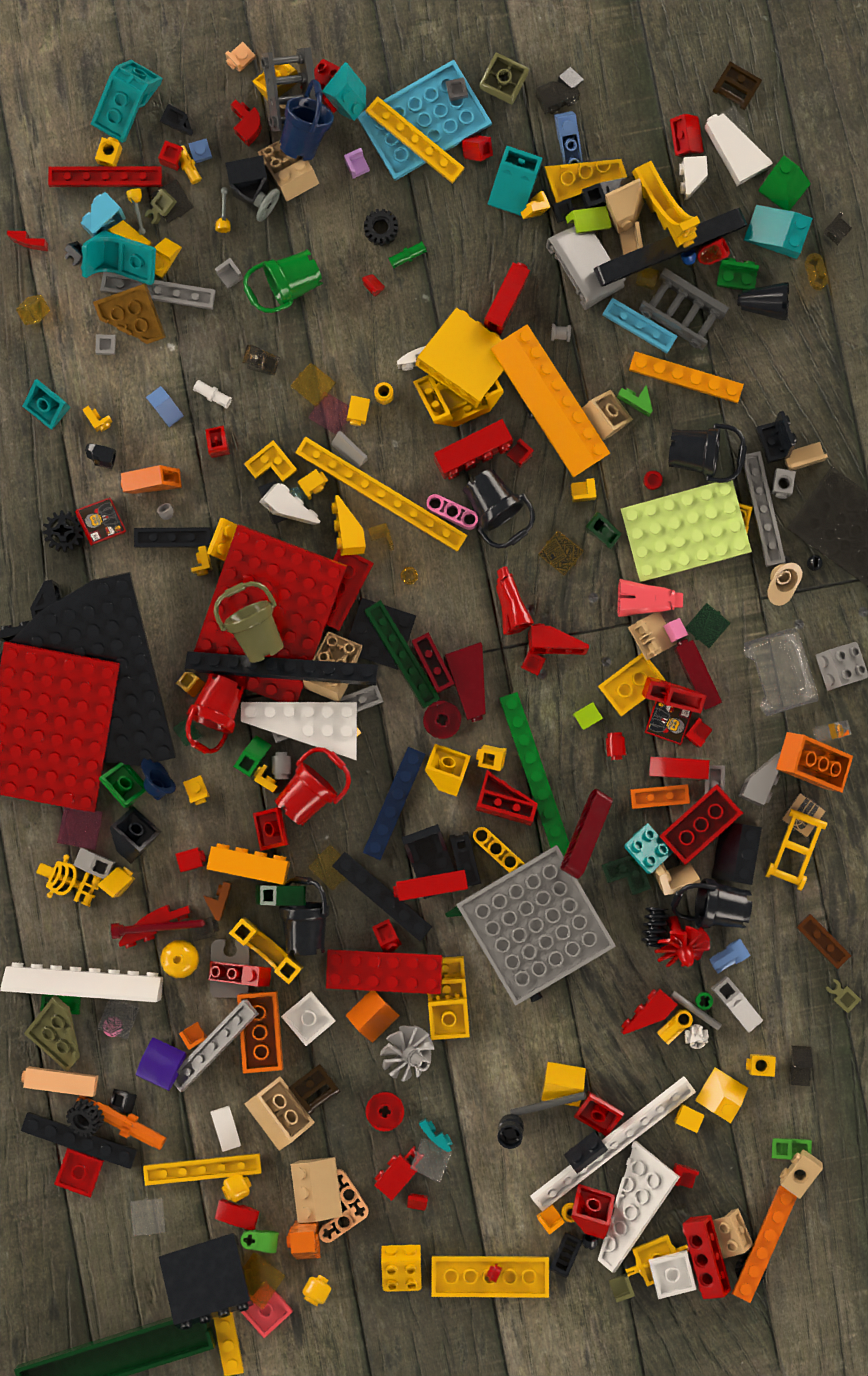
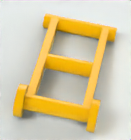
(772, 867)

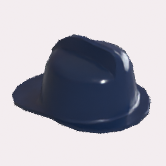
(157, 780)

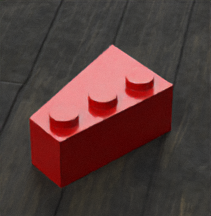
(504, 801)

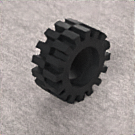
(381, 216)
(90, 1112)

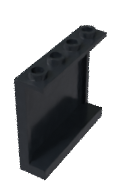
(205, 1281)

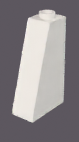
(736, 150)

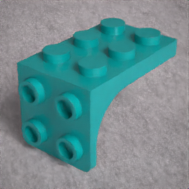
(118, 255)

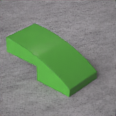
(787, 1147)

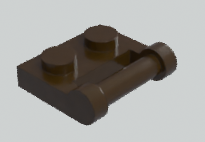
(740, 80)
(310, 1084)

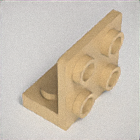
(675, 878)
(732, 1234)

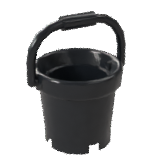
(700, 449)
(496, 505)
(716, 905)
(305, 924)

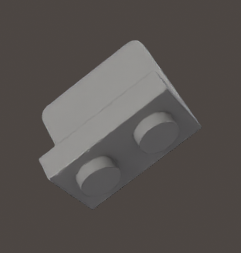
(842, 665)

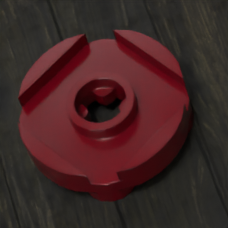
(436, 729)

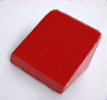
(373, 284)
(417, 1201)

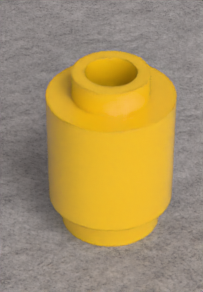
(381, 388)

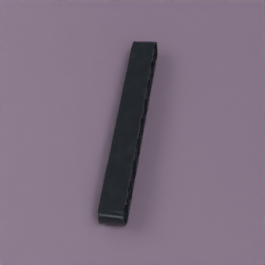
(667, 249)

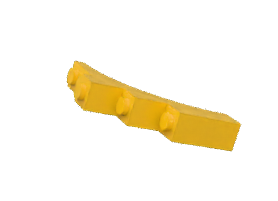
(659, 200)

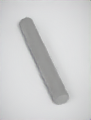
(695, 1010)

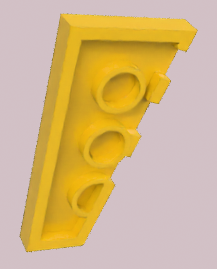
(570, 179)

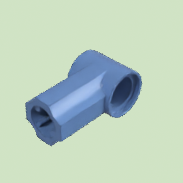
(734, 953)

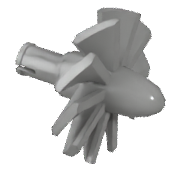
(412, 1049)

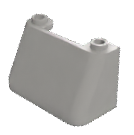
(579, 256)

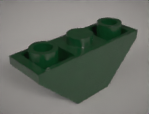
(280, 895)

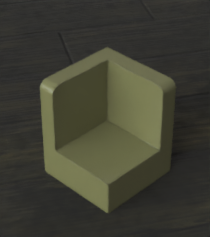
(621, 1287)

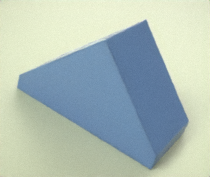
(165, 406)

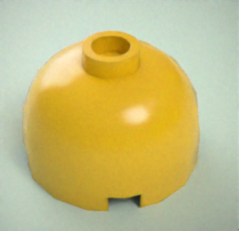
(179, 958)

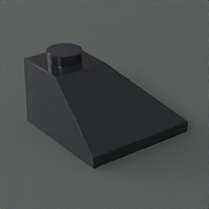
(133, 834)

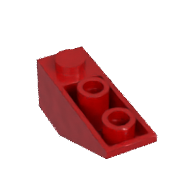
(240, 974)
(654, 1010)

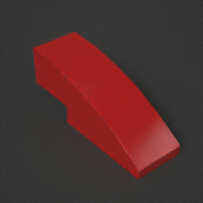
(673, 695)
(679, 768)

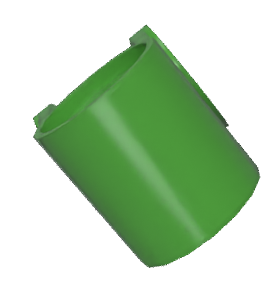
(264, 1240)

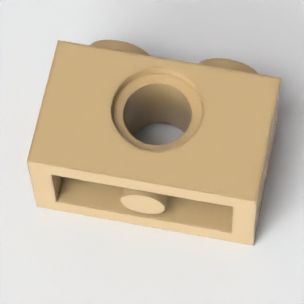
(799, 1184)

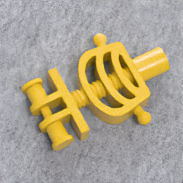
(51, 873)

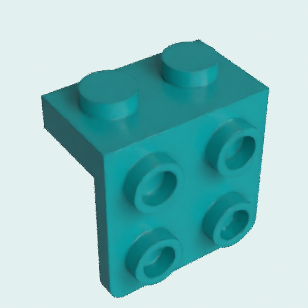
(648, 848)

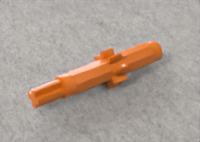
(129, 1125)

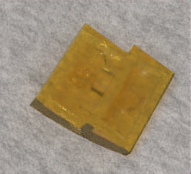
(261, 1279)

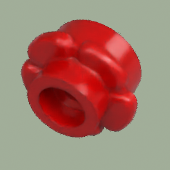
(493, 1273)

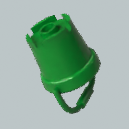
(287, 279)

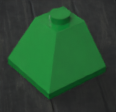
(785, 184)

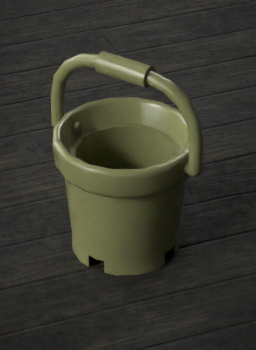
(252, 625)

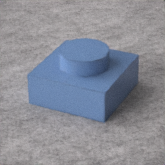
(200, 150)

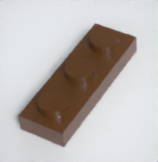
(823, 941)

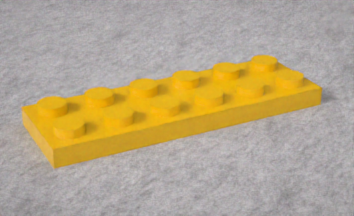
(467, 1276)

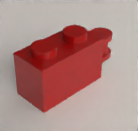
(396, 1175)

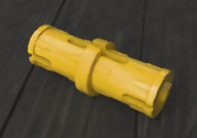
(188, 166)

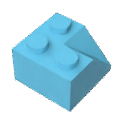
(103, 215)

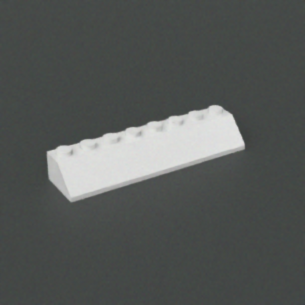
(82, 983)

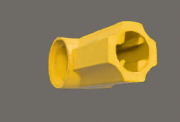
(673, 1028)

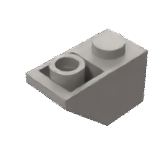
(94, 863)

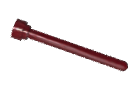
(120, 930)

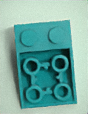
(515, 180)

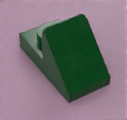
(603, 530)

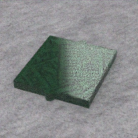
(707, 625)

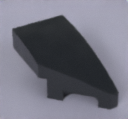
(176, 119)

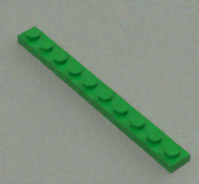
(534, 771)

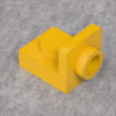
(538, 205)
(94, 417)
(204, 559)
(267, 782)
(196, 790)

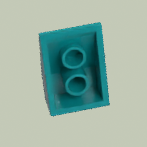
(778, 230)

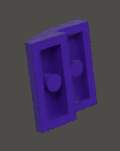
(160, 1064)

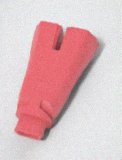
(641, 598)

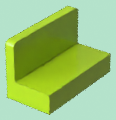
(589, 219)

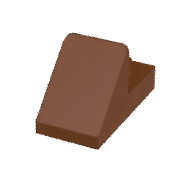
(218, 905)

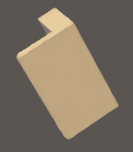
(631, 239)
(805, 456)

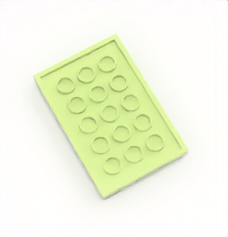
(686, 530)

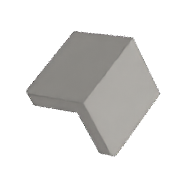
(228, 273)

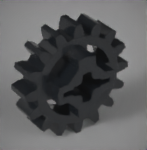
(62, 523)

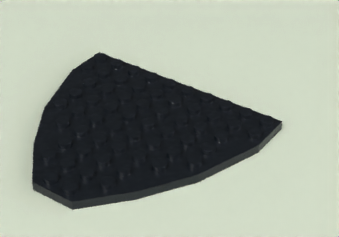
(107, 624)

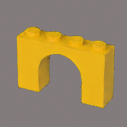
(257, 940)

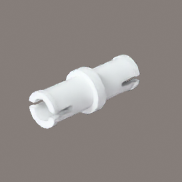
(212, 394)

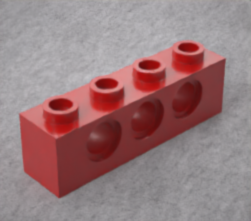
(714, 1264)

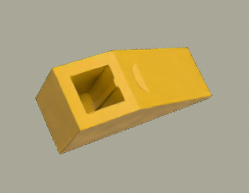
(350, 532)

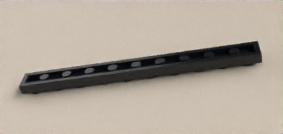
(282, 668)

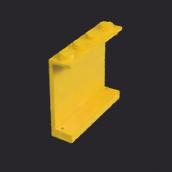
(462, 357)

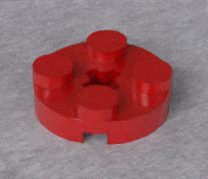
(378, 1102)

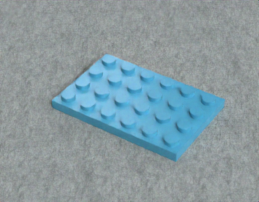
(431, 112)

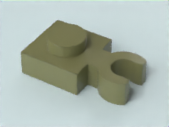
(162, 205)
(844, 997)

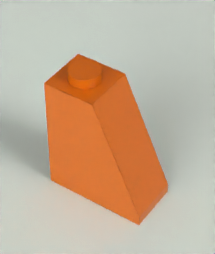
(151, 479)

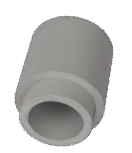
(281, 765)

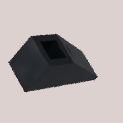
(595, 195)

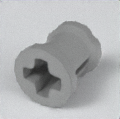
(561, 332)

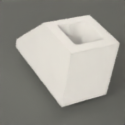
(694, 174)

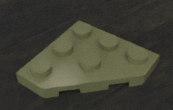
(55, 1033)

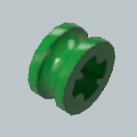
(698, 1000)

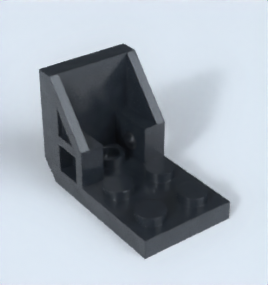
(46, 596)
(428, 852)

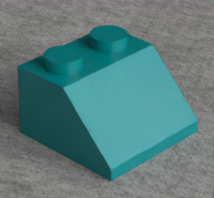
(346, 92)

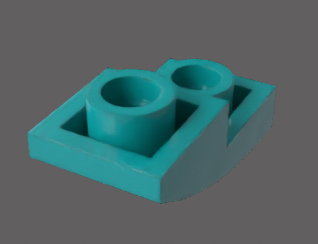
(441, 1140)

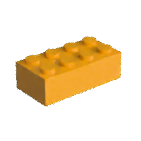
(248, 865)

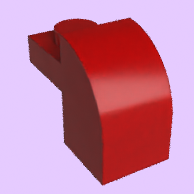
(250, 124)

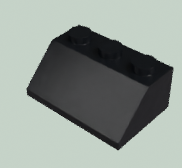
(737, 853)

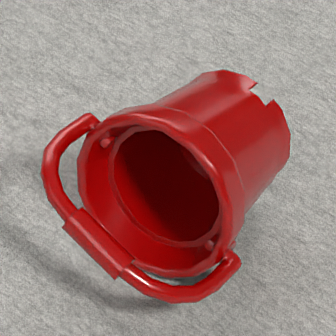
(215, 709)
(309, 790)

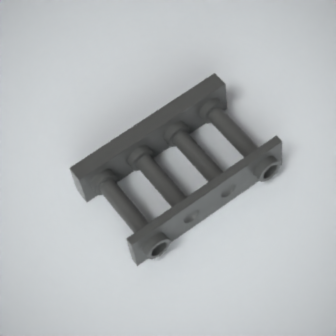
(304, 59)
(684, 291)

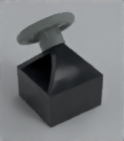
(250, 183)

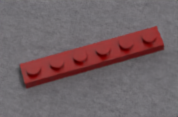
(105, 176)

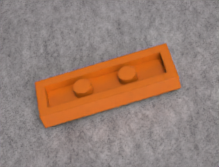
(659, 796)

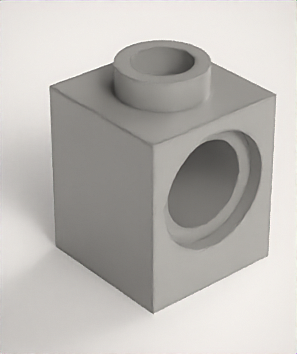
(786, 475)

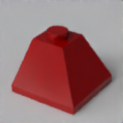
(593, 1210)

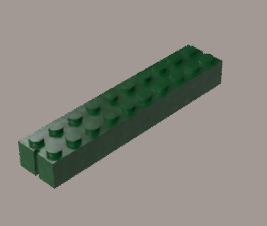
(125, 1351)

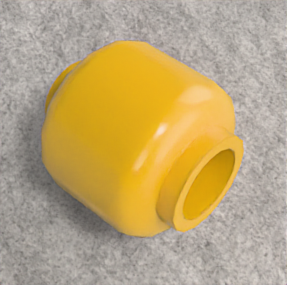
(236, 1187)
(316, 1290)

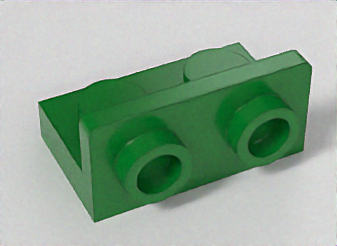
(737, 274)

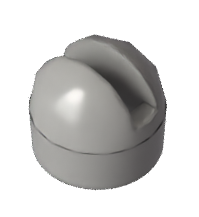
(165, 511)

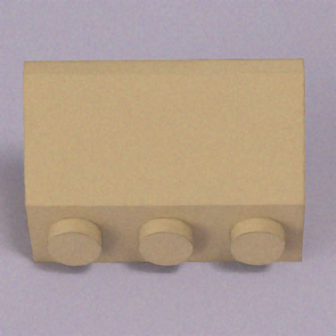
(279, 1113)
(316, 1190)

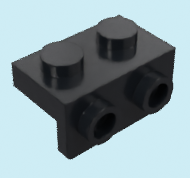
(585, 1152)

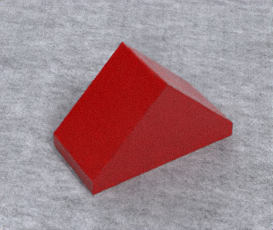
(217, 442)

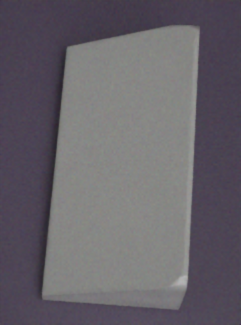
(349, 450)

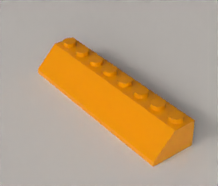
(550, 400)

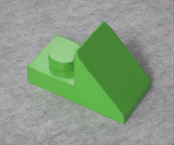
(639, 403)

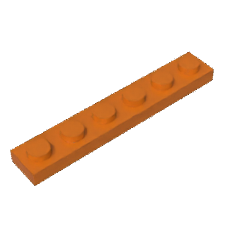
(764, 1244)

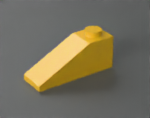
(117, 882)

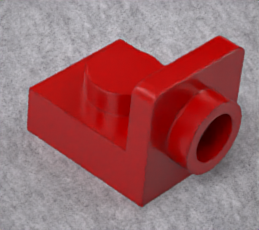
(386, 936)

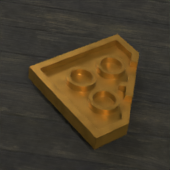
(132, 313)

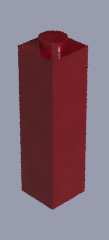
(697, 672)

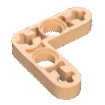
(349, 1212)

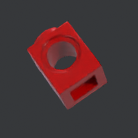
(190, 859)

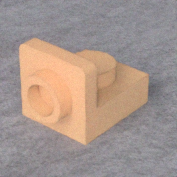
(240, 57)

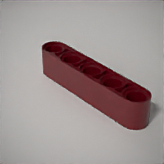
(586, 833)

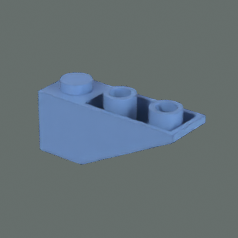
(568, 137)

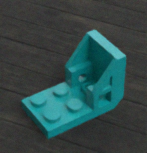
(125, 92)

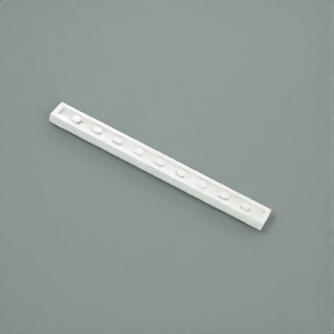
(616, 1142)

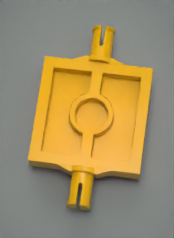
(652, 1249)

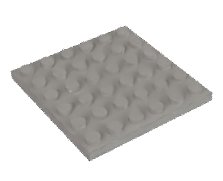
(535, 925)

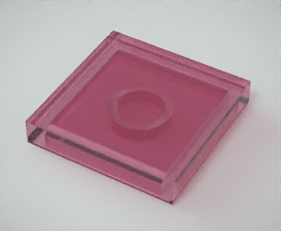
(80, 828)

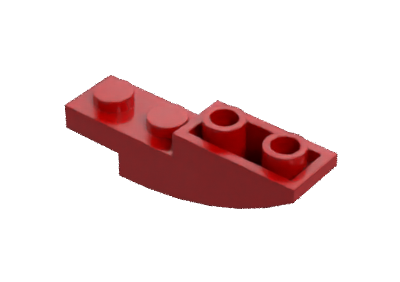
(160, 915)

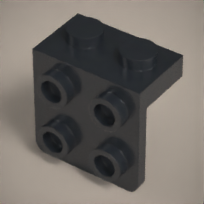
(777, 438)

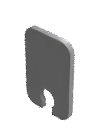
(242, 956)

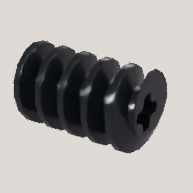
(655, 926)

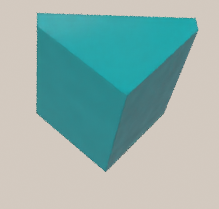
(45, 404)

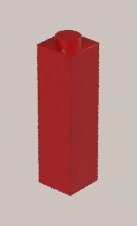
(430, 885)

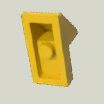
(165, 255)

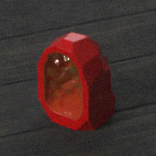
(713, 251)

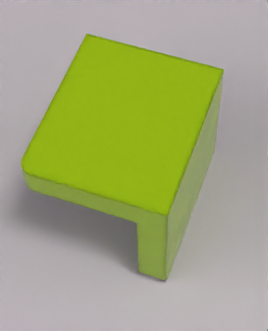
(587, 716)

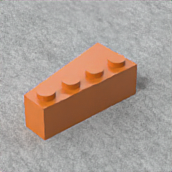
(304, 1240)

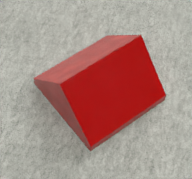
(271, 828)
(598, 1114)

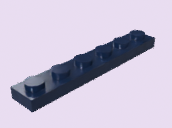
(394, 803)

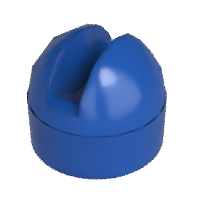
(689, 257)

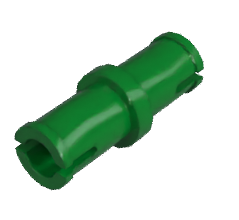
(407, 254)

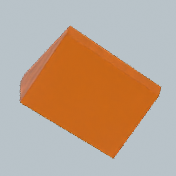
(372, 1015)

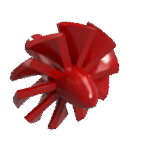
(683, 944)

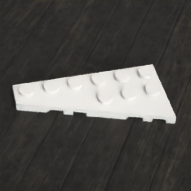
(314, 723)
(637, 1201)

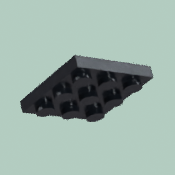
(365, 634)

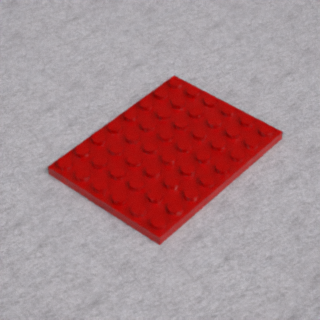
(304, 595)
(54, 725)

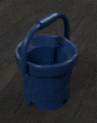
(305, 124)

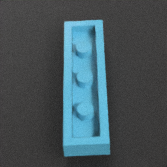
(639, 325)

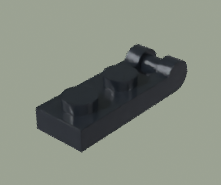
(465, 858)

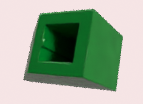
(252, 756)

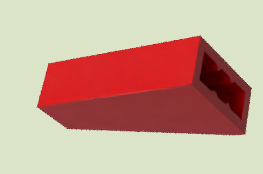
(506, 298)

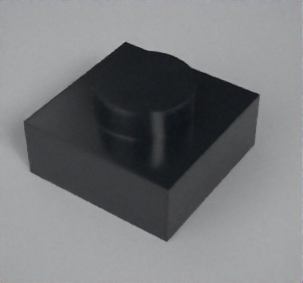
(562, 209)

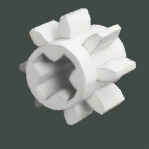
(696, 1036)

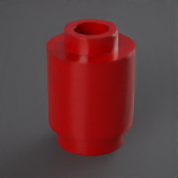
(615, 745)

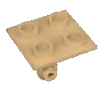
(651, 635)

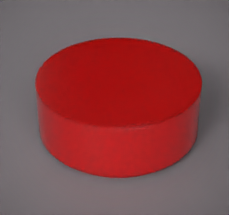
(652, 480)

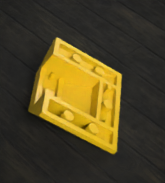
(449, 408)

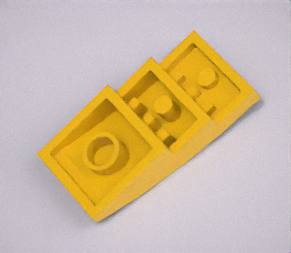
(449, 1010)

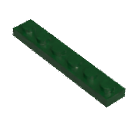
(401, 654)

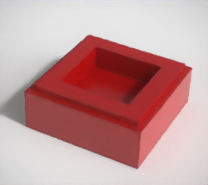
(533, 663)

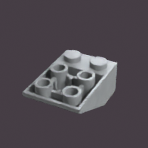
(758, 785)

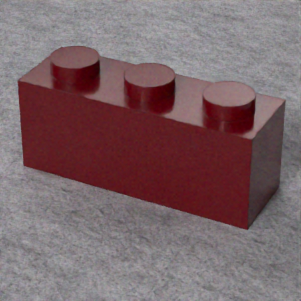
(432, 662)

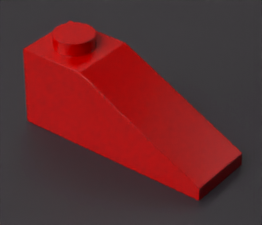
(553, 641)

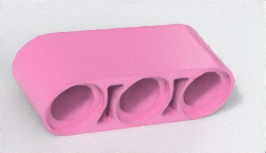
(446, 504)

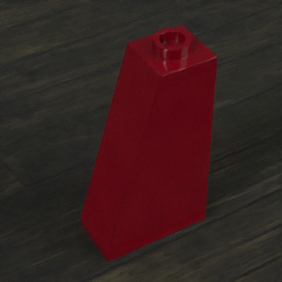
(468, 676)

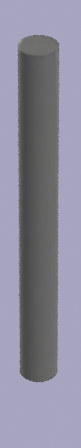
(548, 1104)

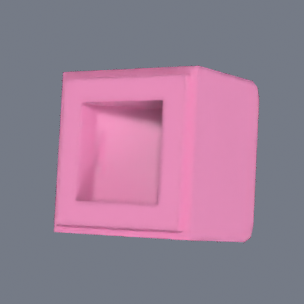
(675, 630)

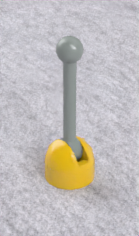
(135, 197)
(223, 224)

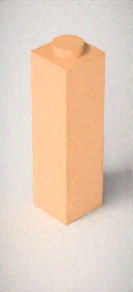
(60, 1081)

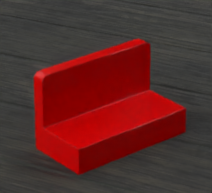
(686, 134)

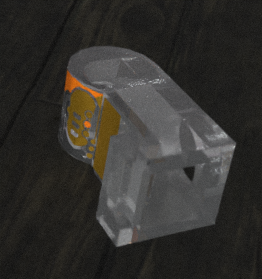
(832, 731)

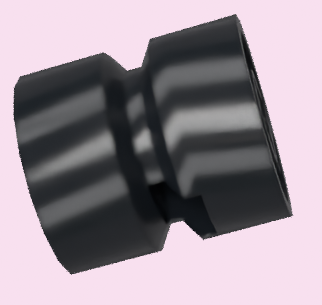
(510, 1131)

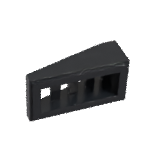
(557, 1270)

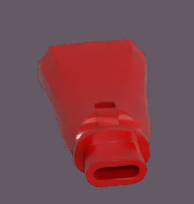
(514, 613)

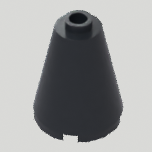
(766, 300)

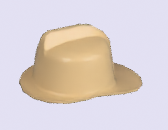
(784, 583)

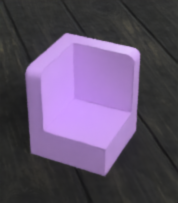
(356, 163)

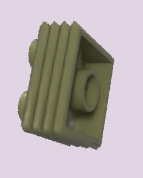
(500, 67)

